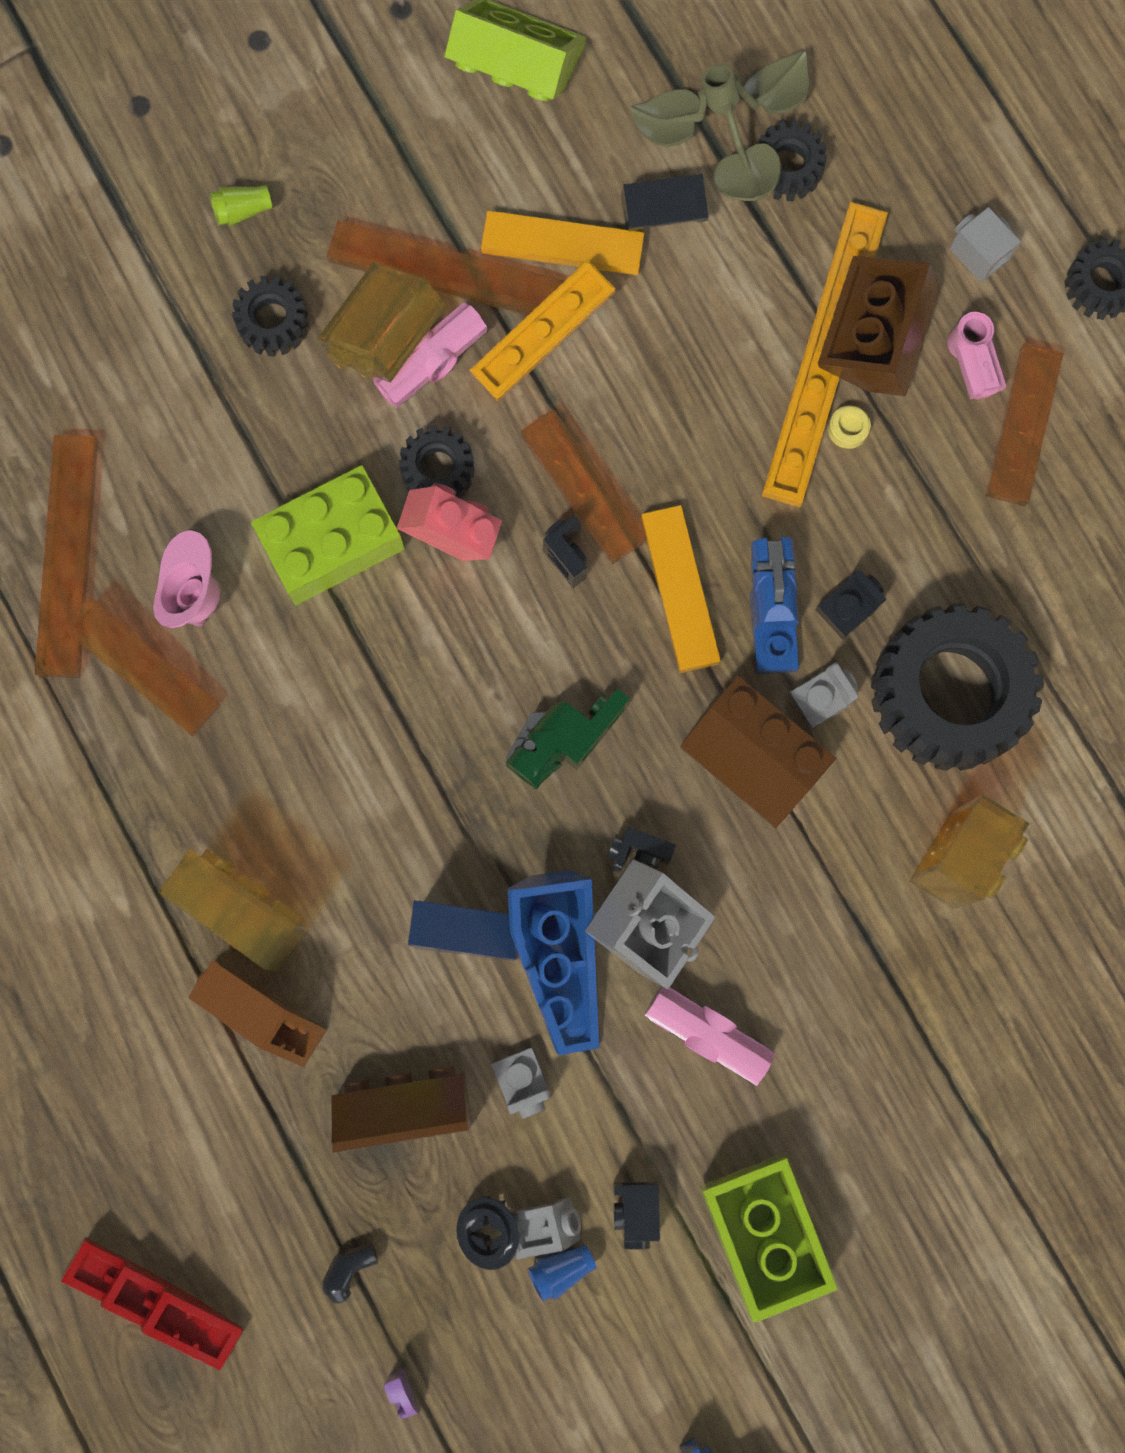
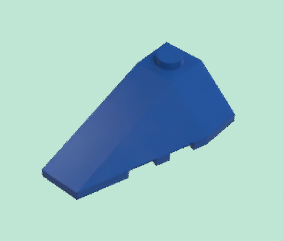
(557, 955)

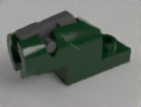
(562, 735)

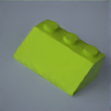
(513, 48)

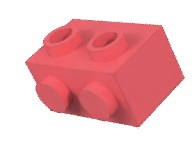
(450, 523)

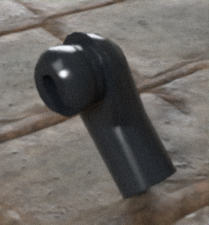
(342, 1269)

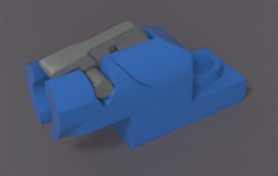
(774, 606)

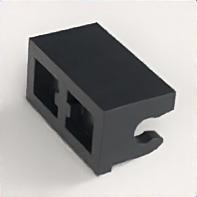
(664, 202)

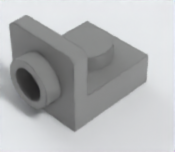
(825, 695)
(522, 1083)
(548, 1228)

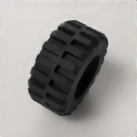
(998, 655)

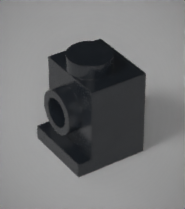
(637, 1213)

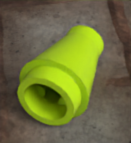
(237, 204)

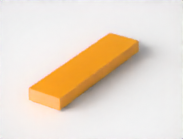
(562, 242)
(542, 330)
(680, 589)

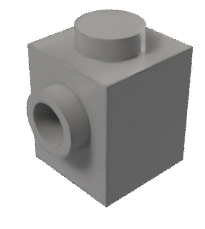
(984, 243)

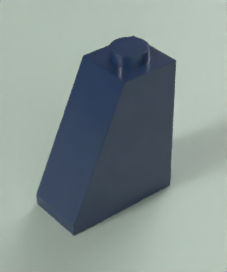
(461, 931)

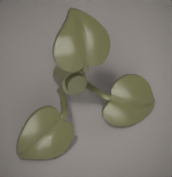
(750, 173)

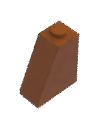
(256, 1014)

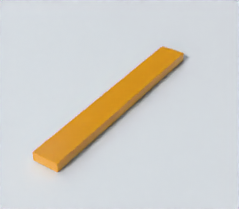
(814, 386)

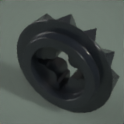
(480, 1247)

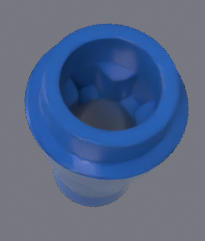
(560, 1271)

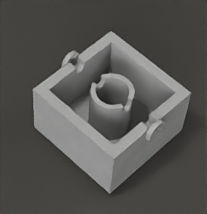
(650, 924)

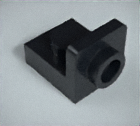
(565, 557)
(852, 603)
(648, 849)

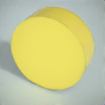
(849, 426)

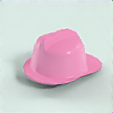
(185, 582)

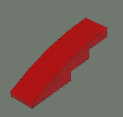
(152, 1304)

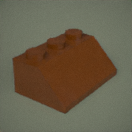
(880, 324)
(757, 752)
(400, 1110)

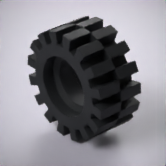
(807, 147)
(1084, 288)
(260, 296)
(432, 442)

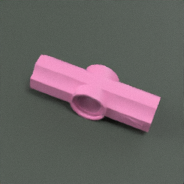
(434, 354)
(710, 1035)

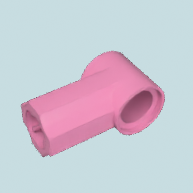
(977, 359)

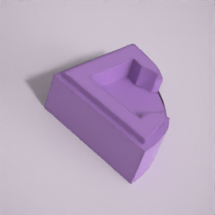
(399, 1392)

